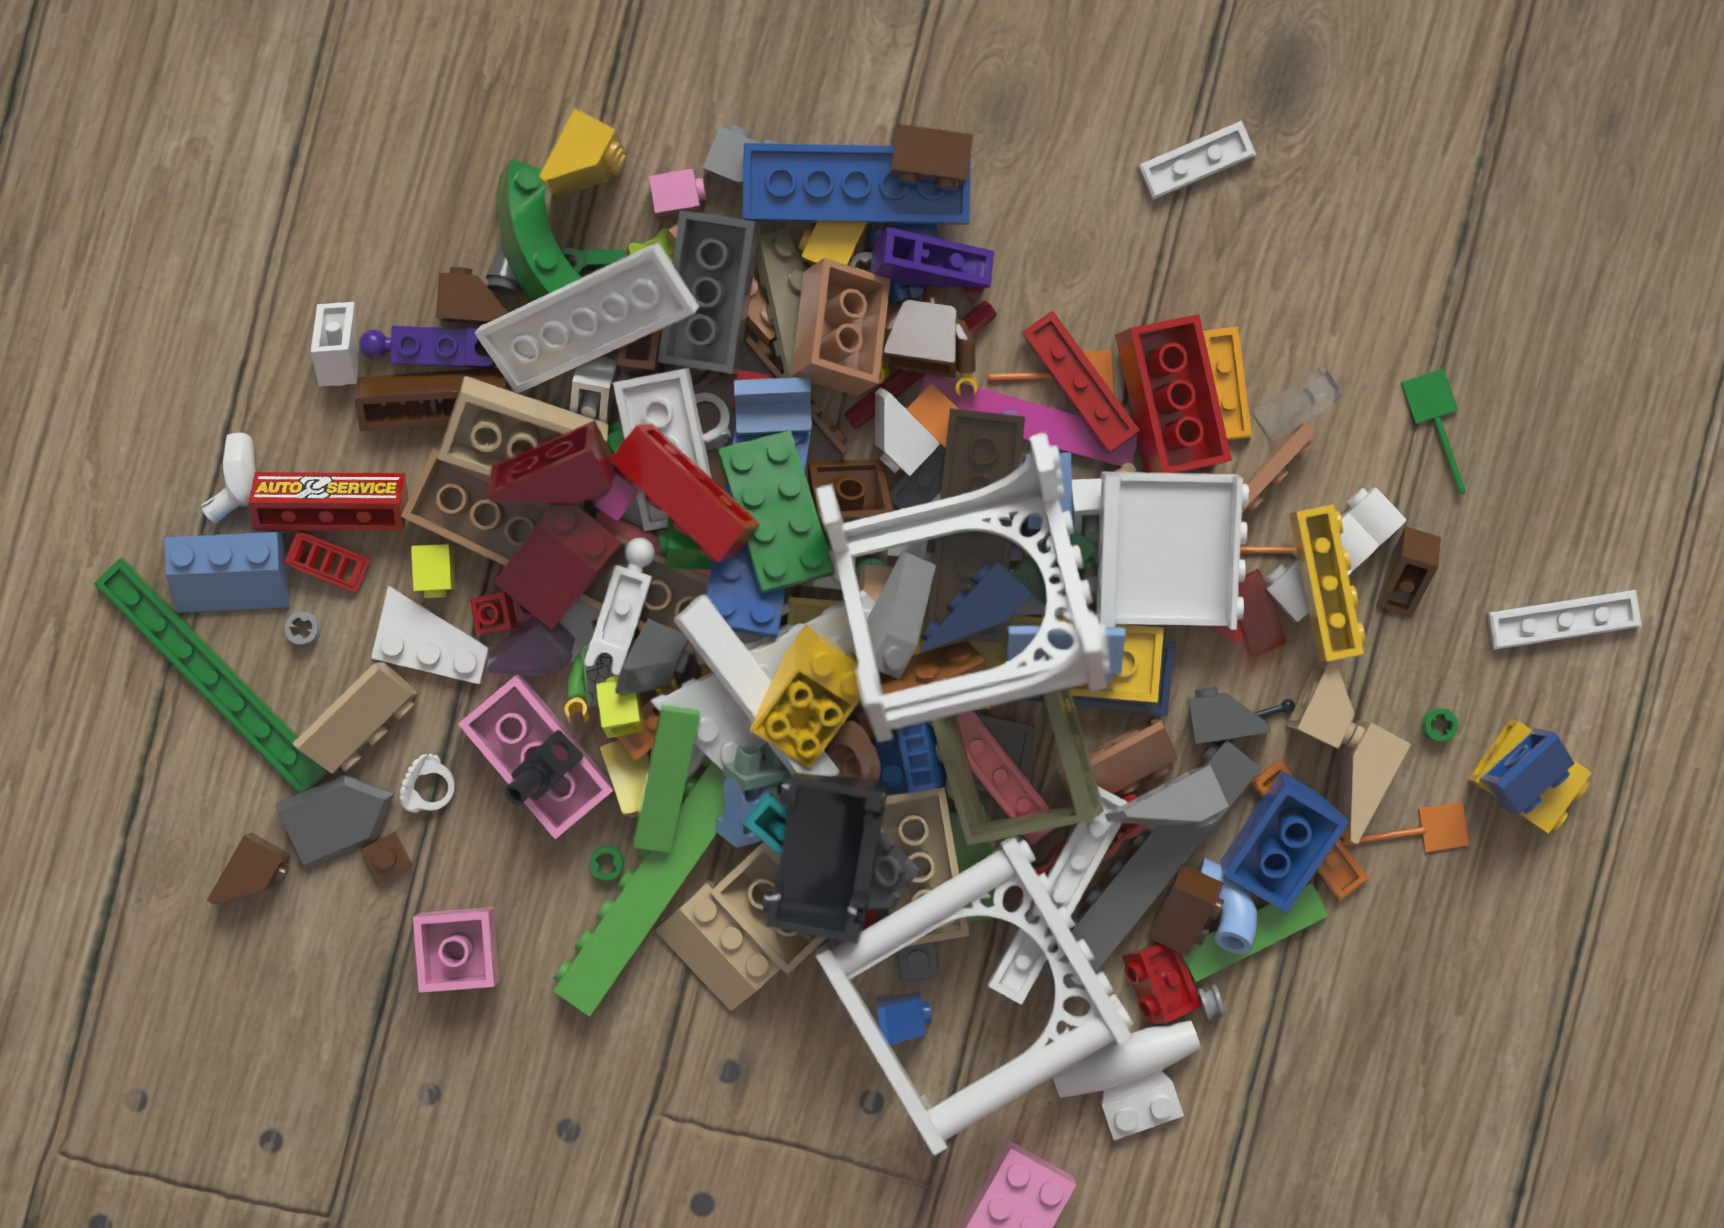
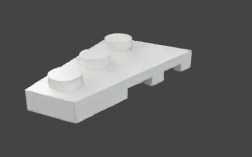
(423, 641)

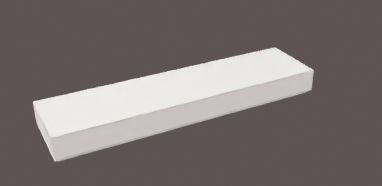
(1564, 619)

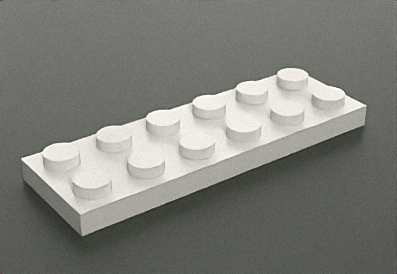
(587, 318)

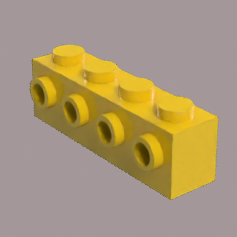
(1327, 583)

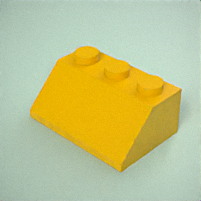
(583, 156)

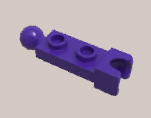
(426, 346)

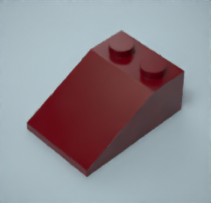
(556, 471)
(558, 562)

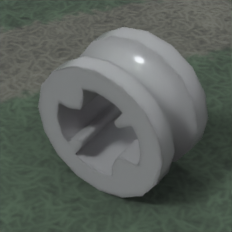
(300, 639)
(1211, 1002)

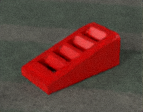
(297, 548)

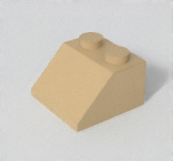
(1324, 707)

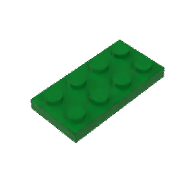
(773, 489)

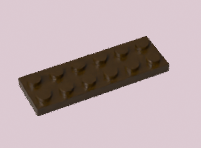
(977, 454)

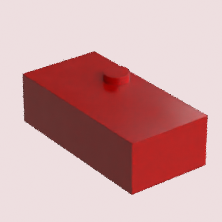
(1173, 396)

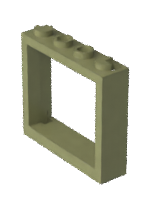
(1075, 761)

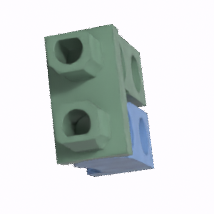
(745, 786)

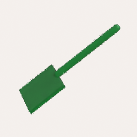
(1428, 399)

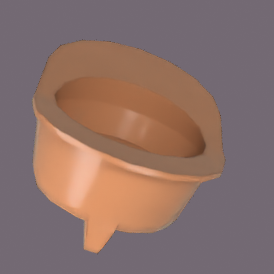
(854, 753)

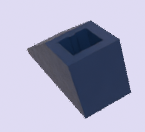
(986, 605)

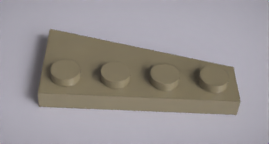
(782, 275)

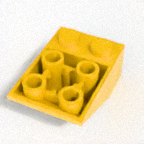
(808, 697)

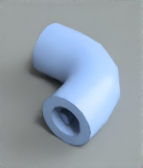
(1237, 914)

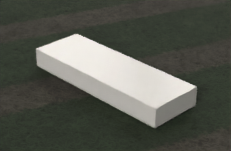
(1197, 160)

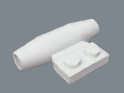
(1132, 1077)

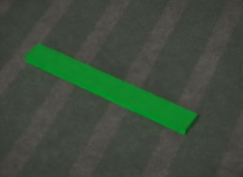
(209, 674)

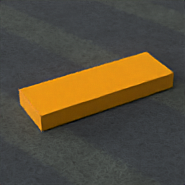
(1229, 379)

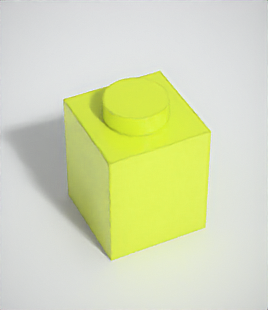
(433, 569)
(619, 713)

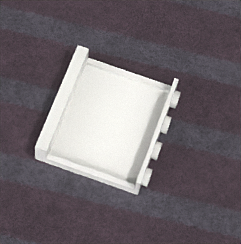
(1171, 549)

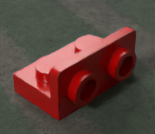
(1161, 983)

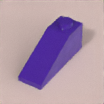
(930, 261)

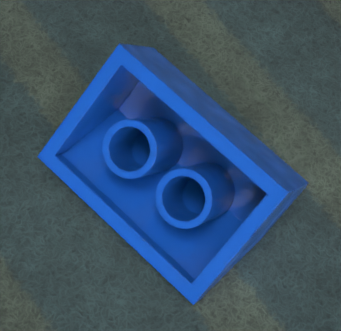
(1283, 842)

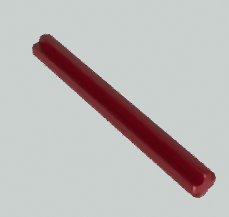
(902, 380)

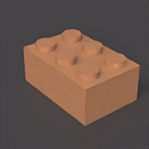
(840, 327)

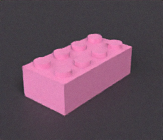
(511, 728)
(1020, 1192)

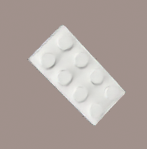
(670, 406)

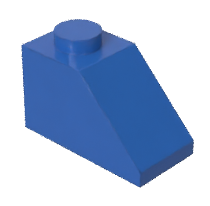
(903, 1017)

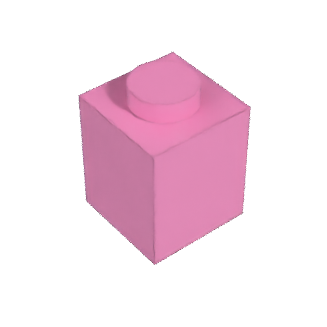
(676, 192)

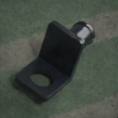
(541, 770)

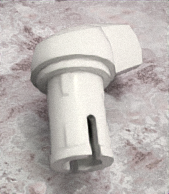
(238, 474)

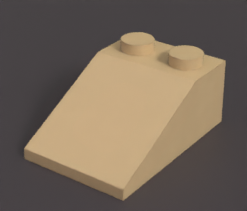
(1365, 773)

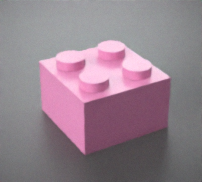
(456, 949)

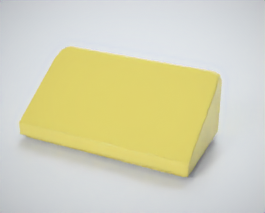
(626, 776)

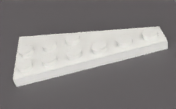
(722, 721)

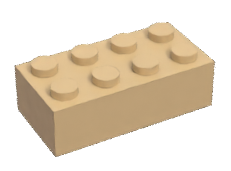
(497, 424)
(923, 831)

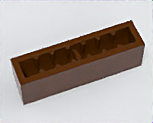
(414, 397)

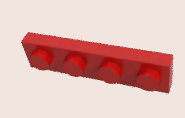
(1080, 382)

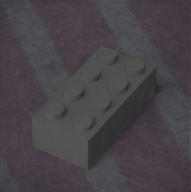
(717, 266)

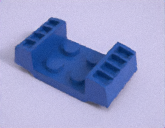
(910, 759)

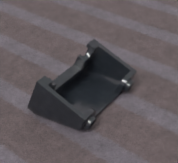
(827, 855)

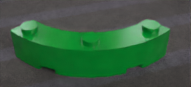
(527, 233)

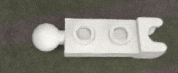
(622, 606)

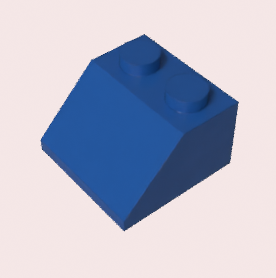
(1529, 770)

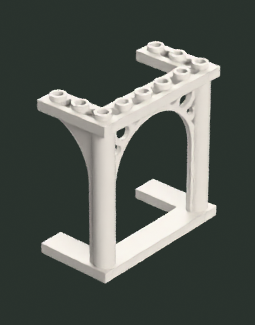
(1025, 493)
(1001, 869)

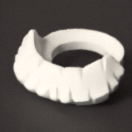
(720, 434)
(424, 765)

